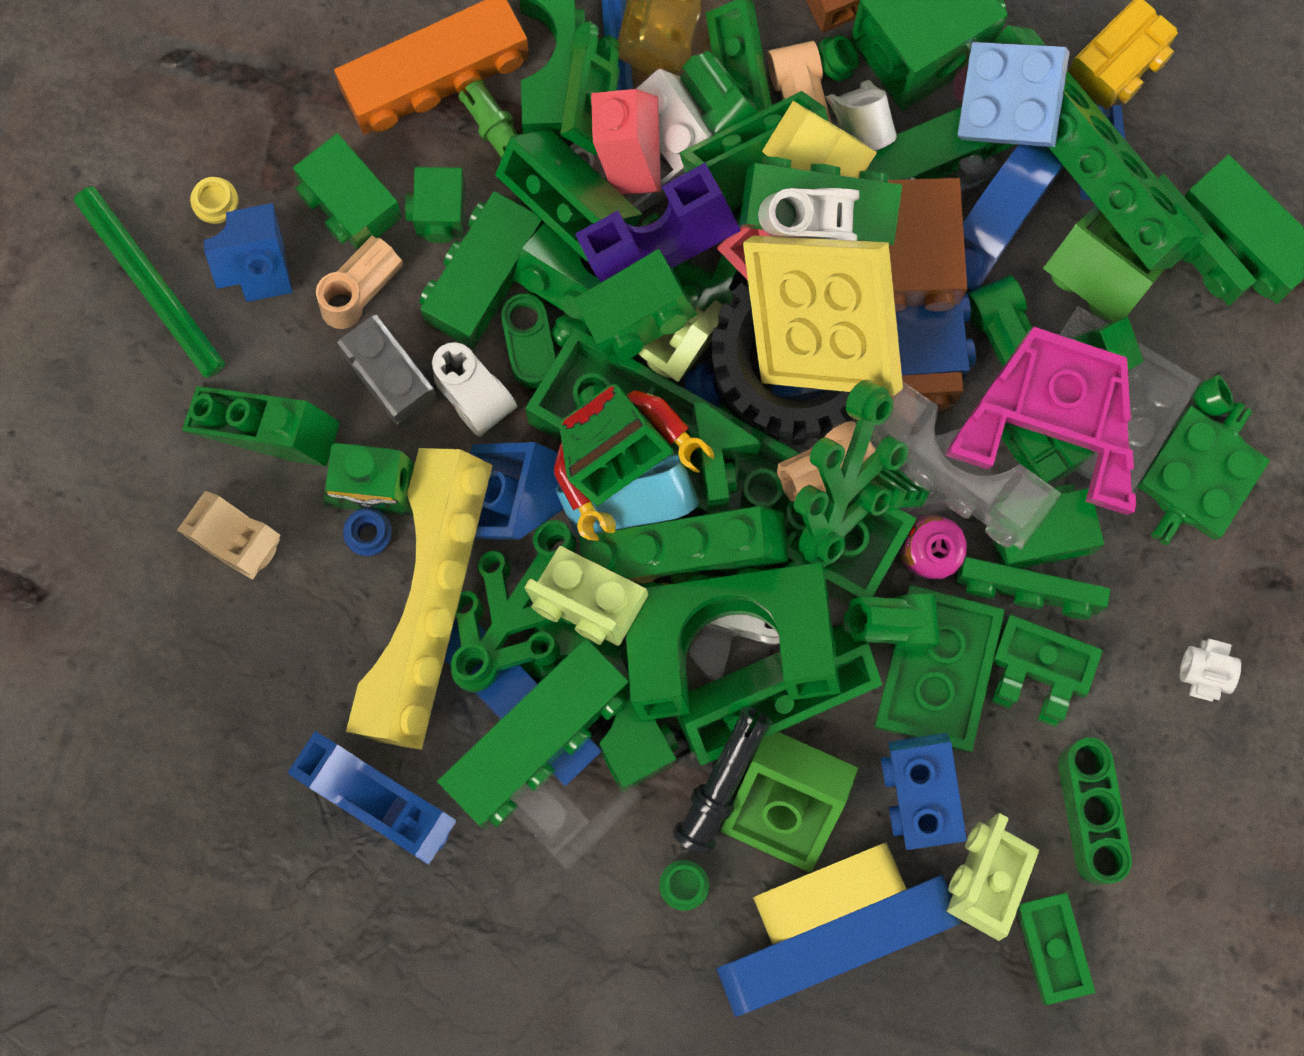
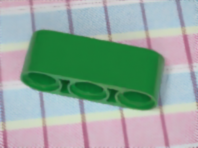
(1103, 787)

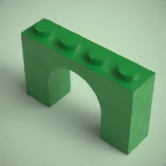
(786, 598)

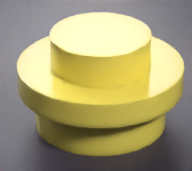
(213, 198)

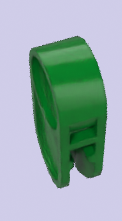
(531, 349)

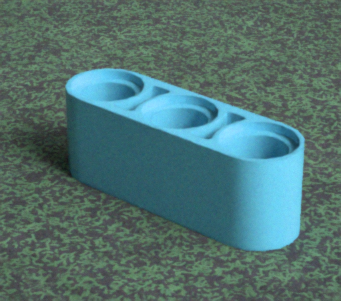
(653, 497)

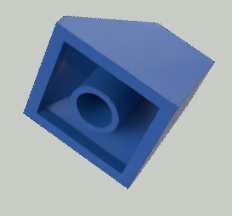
(518, 490)

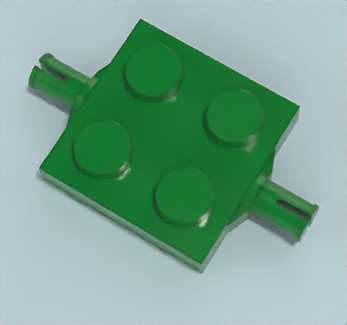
(1202, 473)

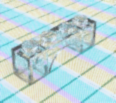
(1008, 502)

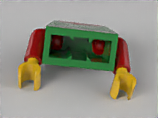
(612, 444)

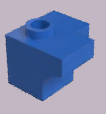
(250, 254)

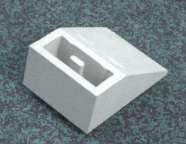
(679, 129)

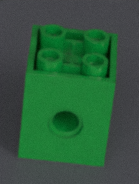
(922, 42)

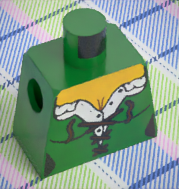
(368, 479)

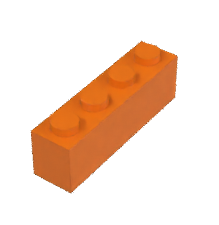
(432, 64)

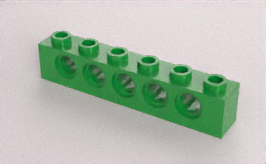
(1115, 175)

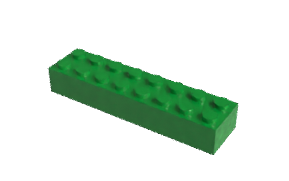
(868, 546)

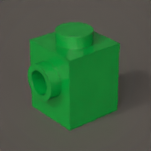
(437, 204)

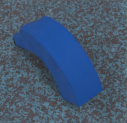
(1005, 207)
(372, 797)

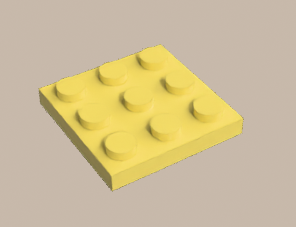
(823, 312)

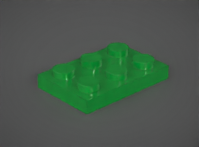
(947, 684)

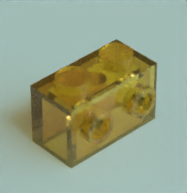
(658, 34)

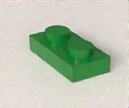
(1055, 949)

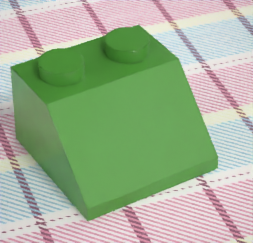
(1101, 267)
(790, 800)

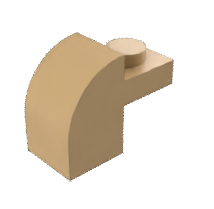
(230, 534)

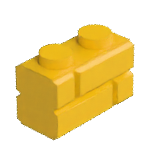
(1122, 53)

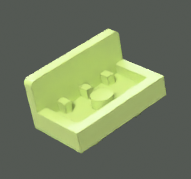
(992, 879)

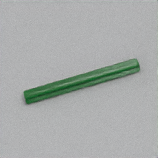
(149, 282)

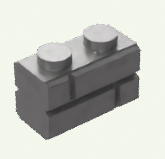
(387, 371)

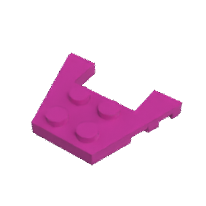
(1066, 394)

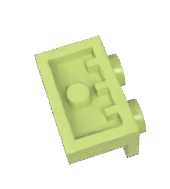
(677, 352)
(588, 596)

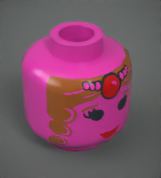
(948, 547)

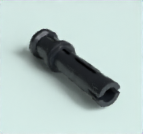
(714, 799)

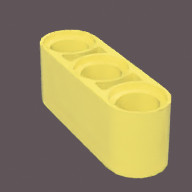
(829, 893)

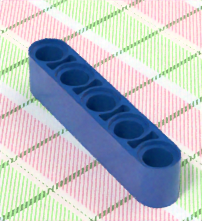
(837, 946)

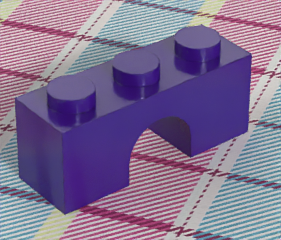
(691, 224)

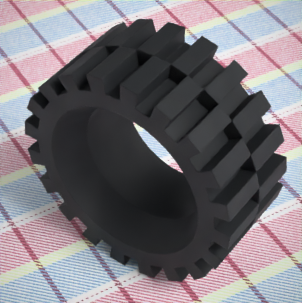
(746, 394)

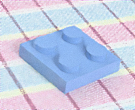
(1013, 94)

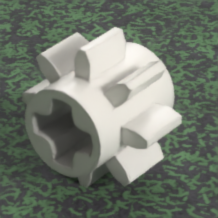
(1210, 669)

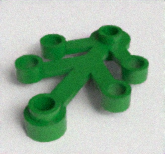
(825, 535)
(507, 616)

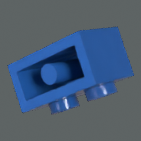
(925, 791)

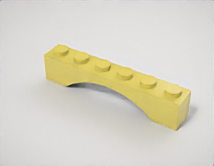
(400, 689)

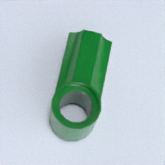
(717, 92)
(1001, 313)
(902, 621)

